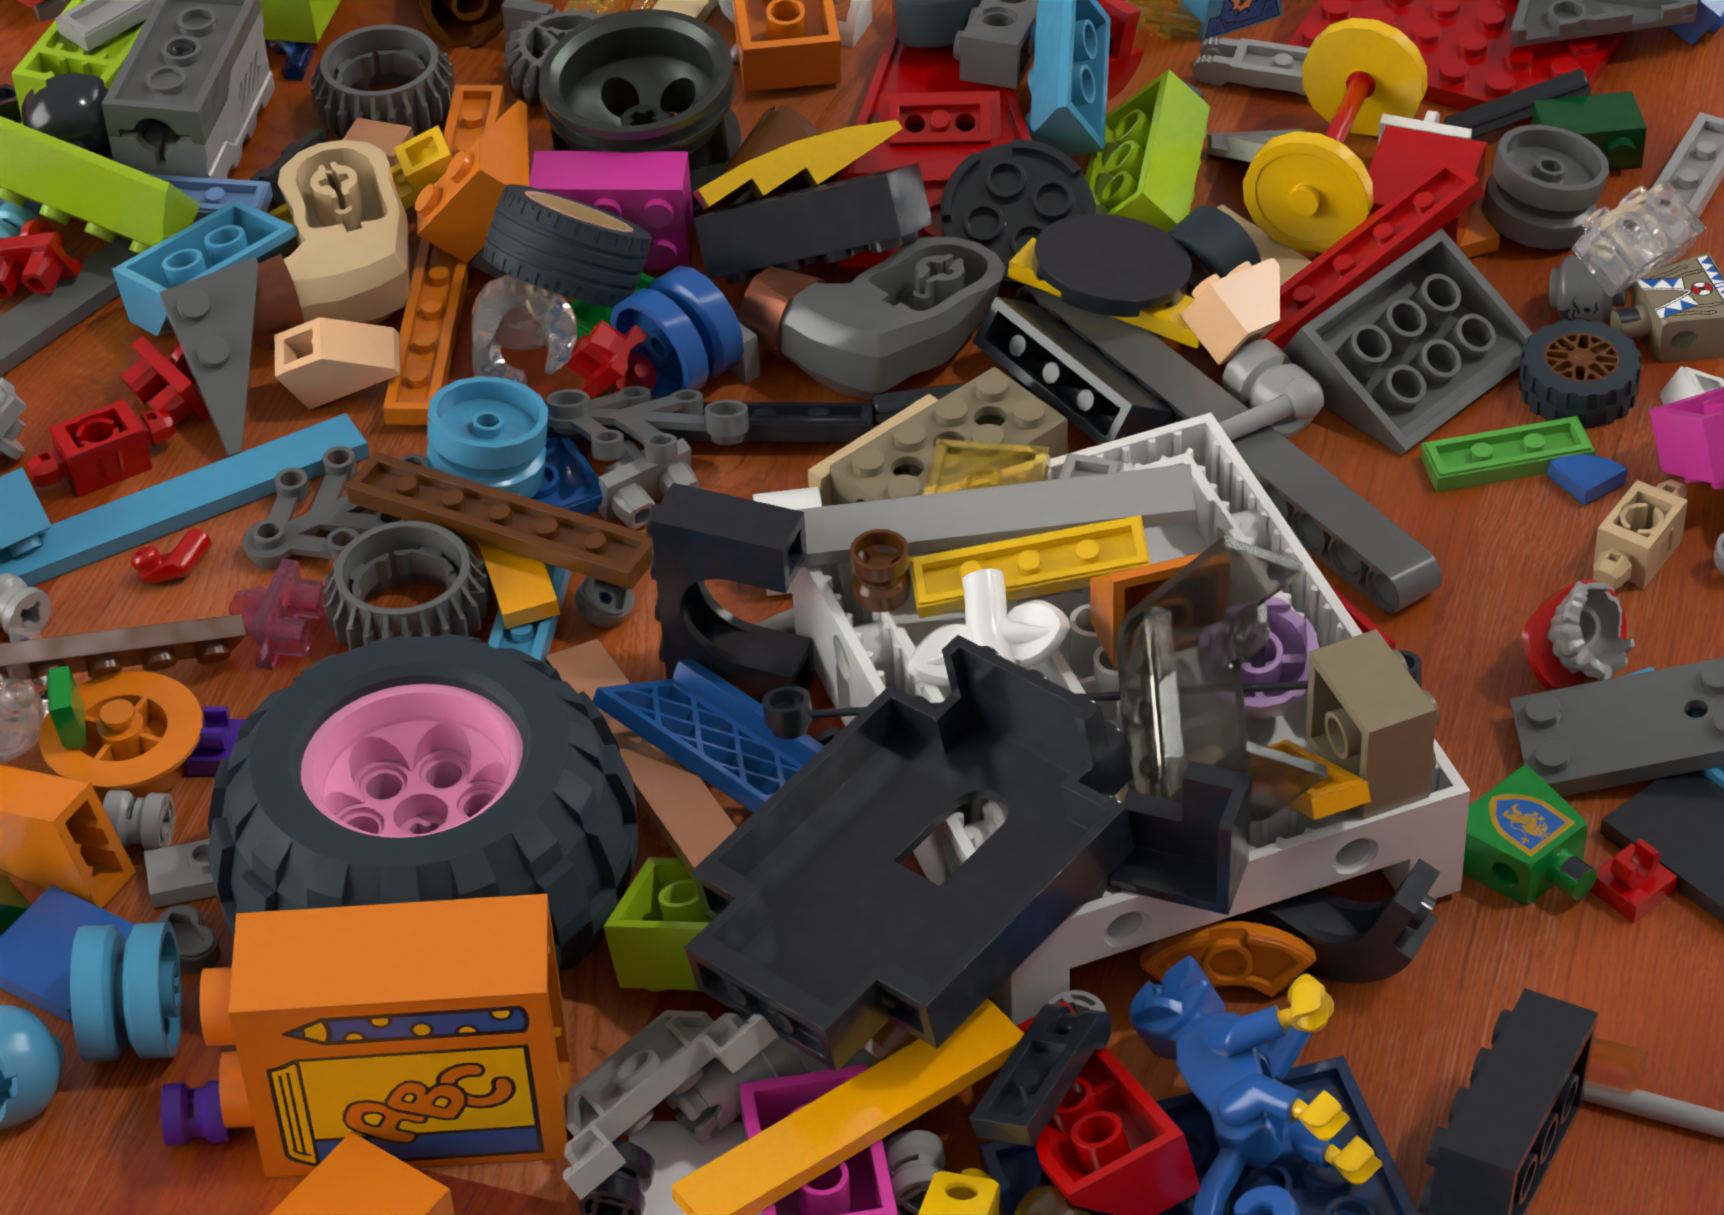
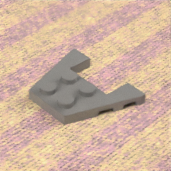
(643, 1072)

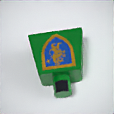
(1527, 841)

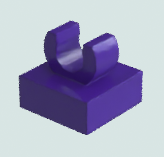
(215, 742)

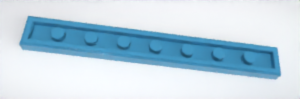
(180, 501)

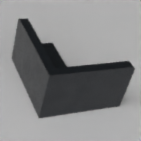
(1192, 847)

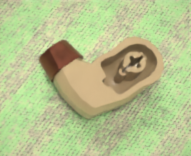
(349, 242)

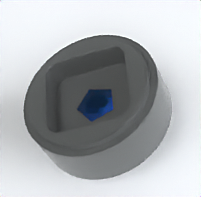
(603, 602)

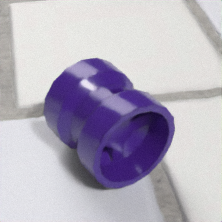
(192, 1114)

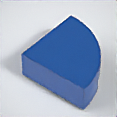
(1587, 476)

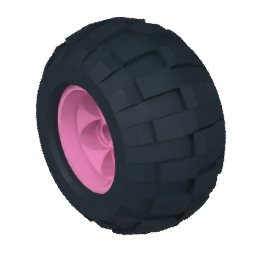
(426, 781)

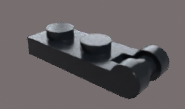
(1039, 1074)

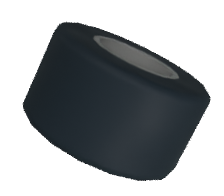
(931, 21)
(1214, 243)

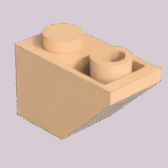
(1235, 308)
(334, 358)

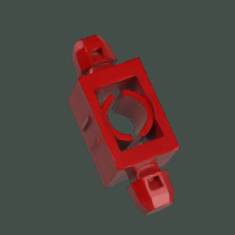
(100, 448)

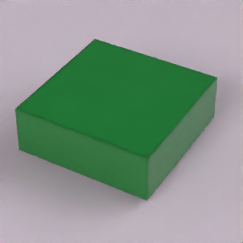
(66, 708)

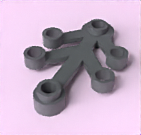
(639, 417)
(283, 538)

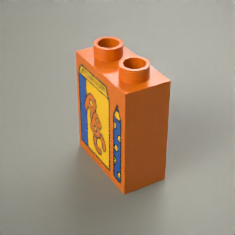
(394, 1024)

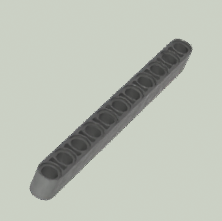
(1316, 505)

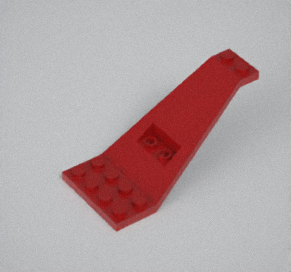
(926, 90)

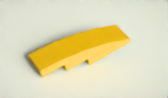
(812, 157)

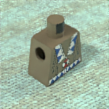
(1678, 311)

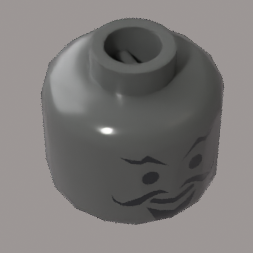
(1579, 294)

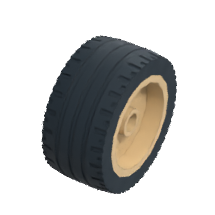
(566, 246)

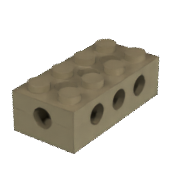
(982, 410)

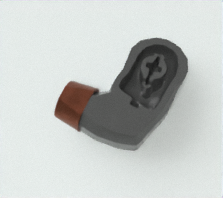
(884, 323)

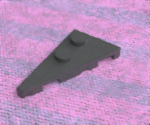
(1571, 19)
(215, 331)

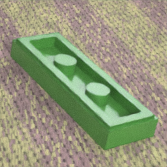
(1502, 453)

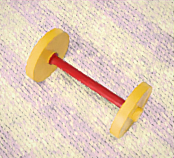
(1310, 185)

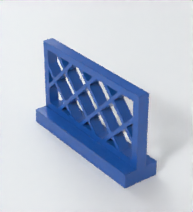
(710, 731)

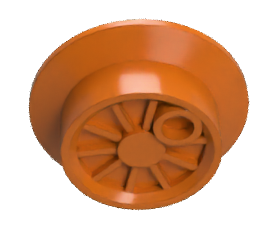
(135, 733)

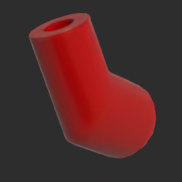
(172, 565)

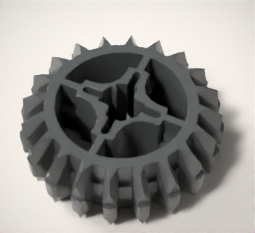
(532, 43)

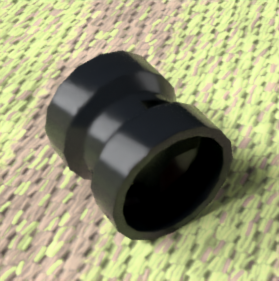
(625, 1187)

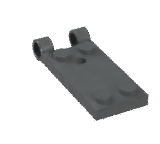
(1624, 728)

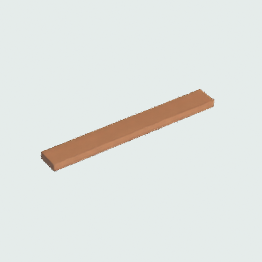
(665, 788)

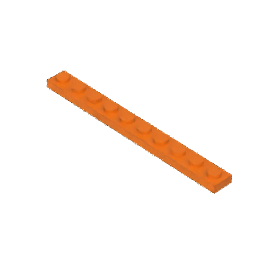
(437, 281)

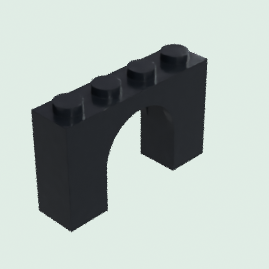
(736, 540)

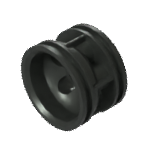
(621, 73)

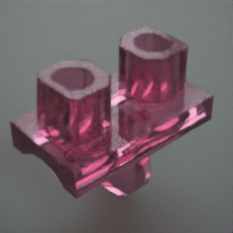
(273, 613)

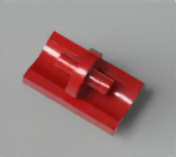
(34, 260)
(607, 361)
(154, 372)

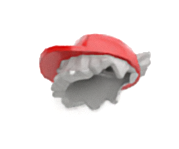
(1577, 636)

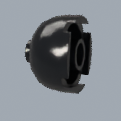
(70, 111)

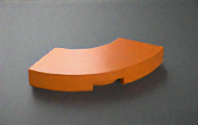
(1234, 955)

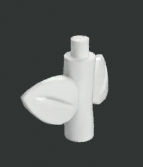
(1023, 635)

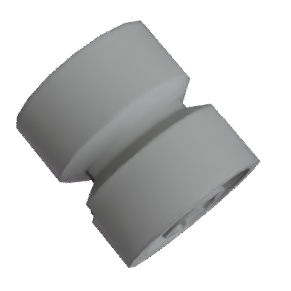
(1259, 375)

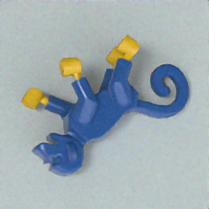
(1238, 1083)

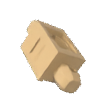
(1640, 534)

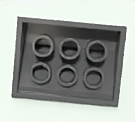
(1412, 345)

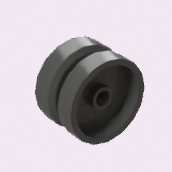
(1544, 186)

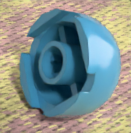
(28, 1066)

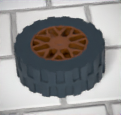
(1580, 372)

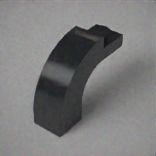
(1360, 938)

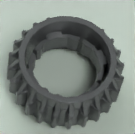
(377, 58)
(398, 556)

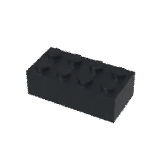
(814, 224)
(1514, 1113)

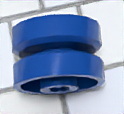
(688, 329)

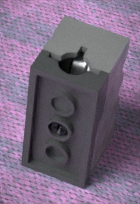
(190, 88)

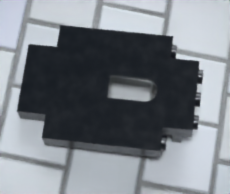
(841, 937)

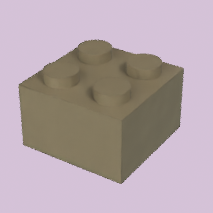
(1372, 720)

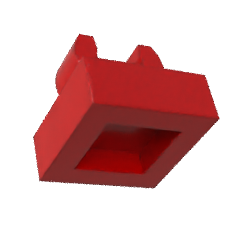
(1634, 881)

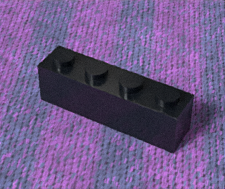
(1067, 372)

